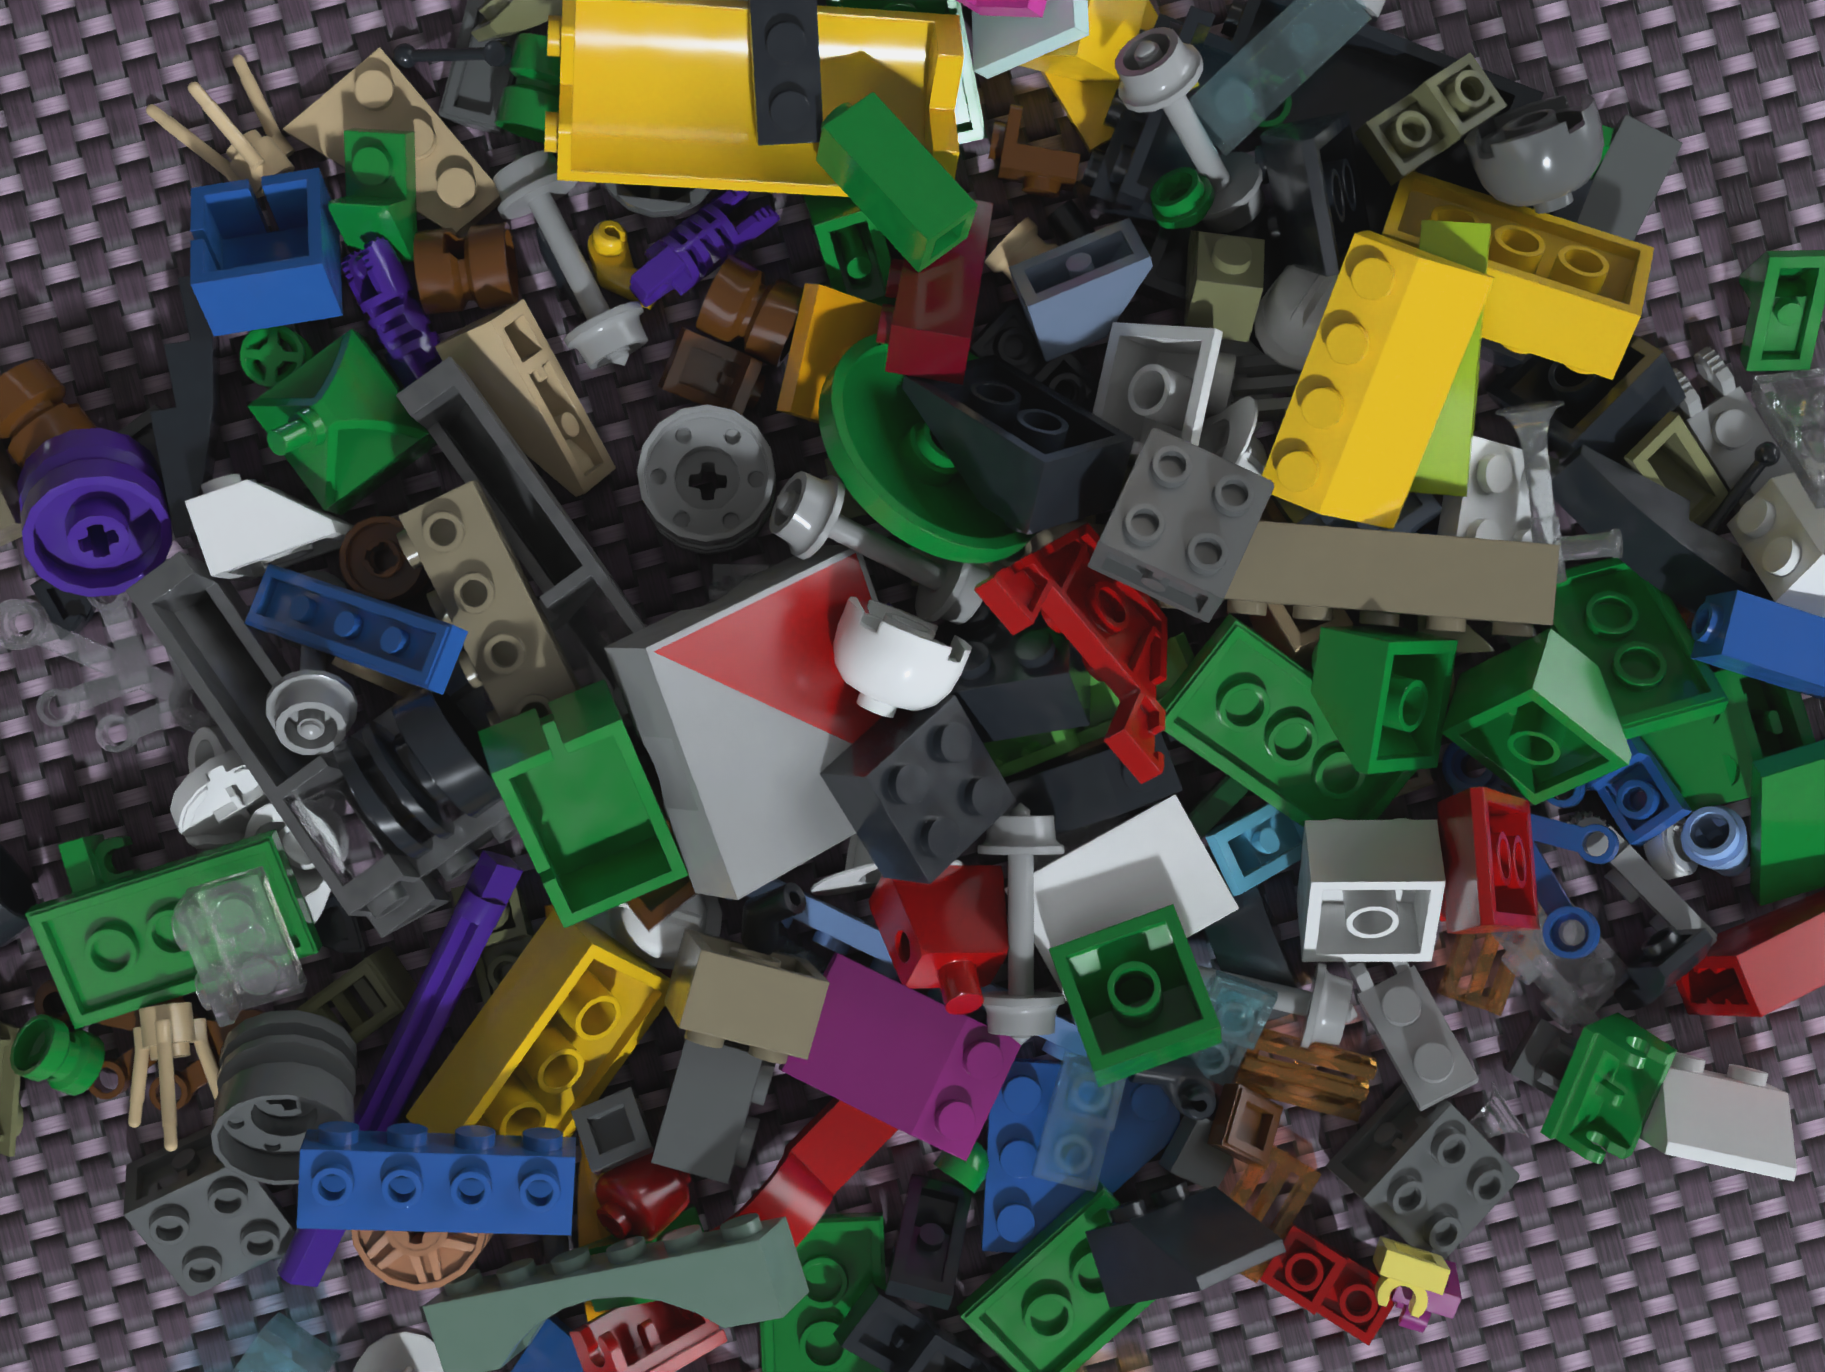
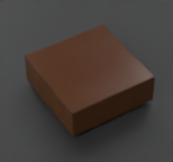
(1245, 1125)

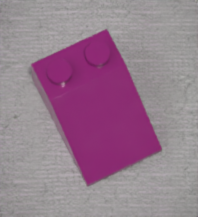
(904, 1058)

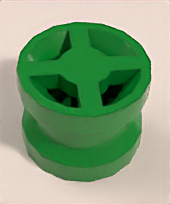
(263, 354)

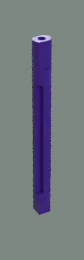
(416, 1035)

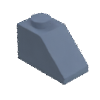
(1081, 287)

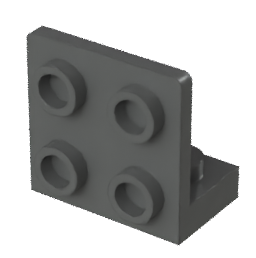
(1181, 524)
(1424, 1171)
(203, 1216)

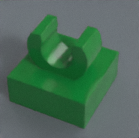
(90, 860)

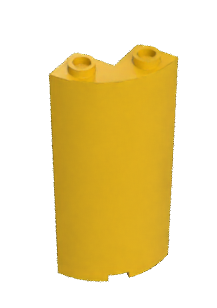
(670, 96)

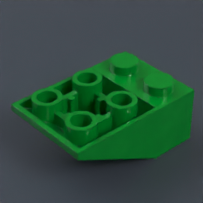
(1715, 755)

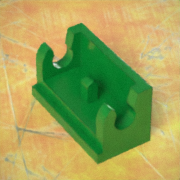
(1608, 1089)

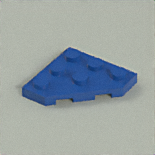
(1022, 1205)

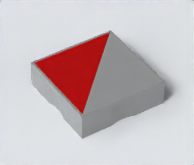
(746, 716)

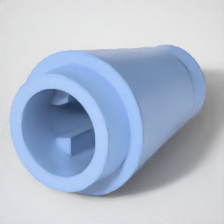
(1716, 840)

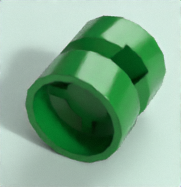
(535, 89)

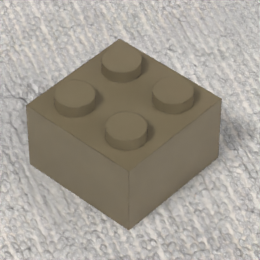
(745, 997)

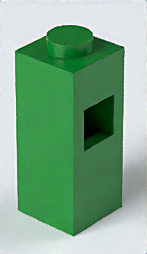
(895, 181)

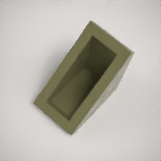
(1677, 463)

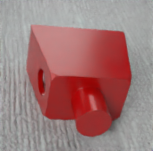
(946, 931)

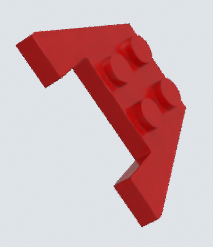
(1107, 622)

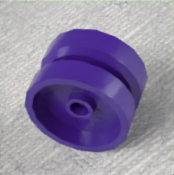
(93, 512)

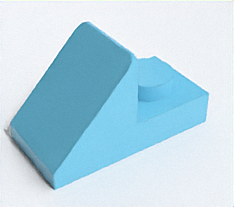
(1255, 846)

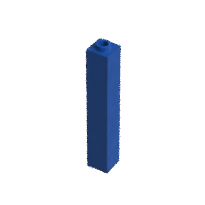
(1762, 641)

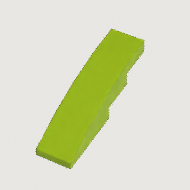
(1448, 453)

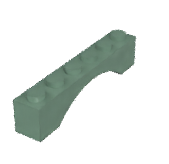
(725, 1275)

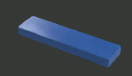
(357, 628)

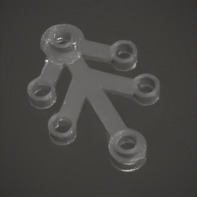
(125, 669)

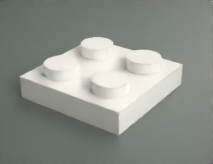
(1495, 498)

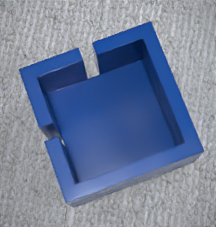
(259, 276)

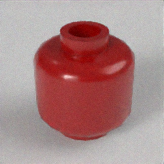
(641, 1198)

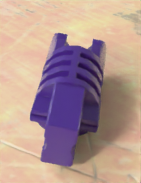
(698, 247)
(387, 297)

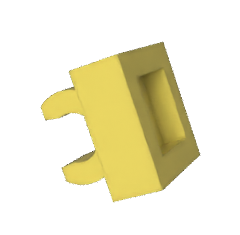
(1411, 1268)

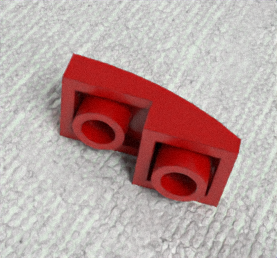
(1328, 1284)

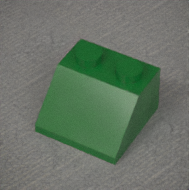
(1384, 694)
(1538, 718)
(1136, 995)

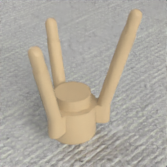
(250, 153)
(165, 1036)

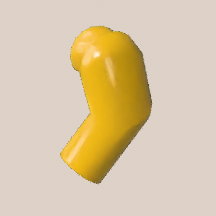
(612, 259)

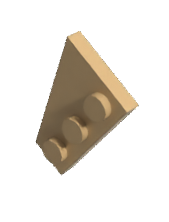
(376, 95)

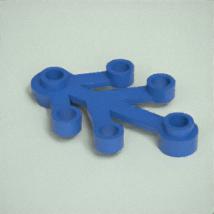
(1550, 832)

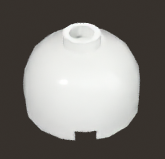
(895, 658)

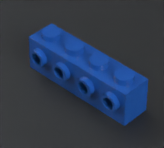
(436, 1180)

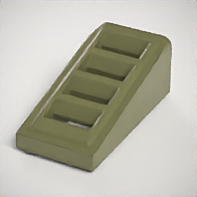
(380, 983)

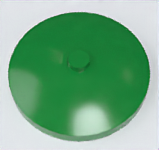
(899, 466)

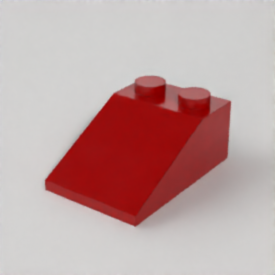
(1487, 863)

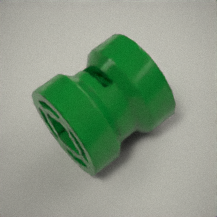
(51, 1052)

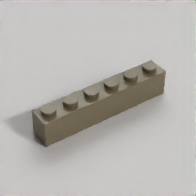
(1396, 575)

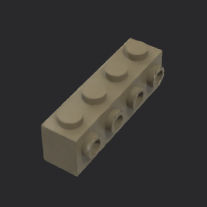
(488, 595)

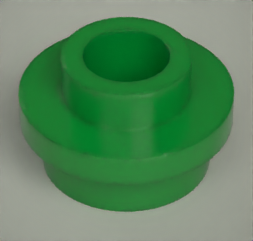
(1181, 198)

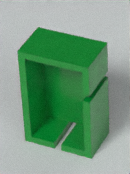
(582, 803)

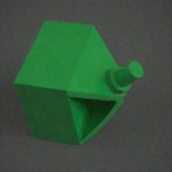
(342, 423)

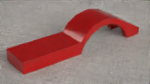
(817, 1166)

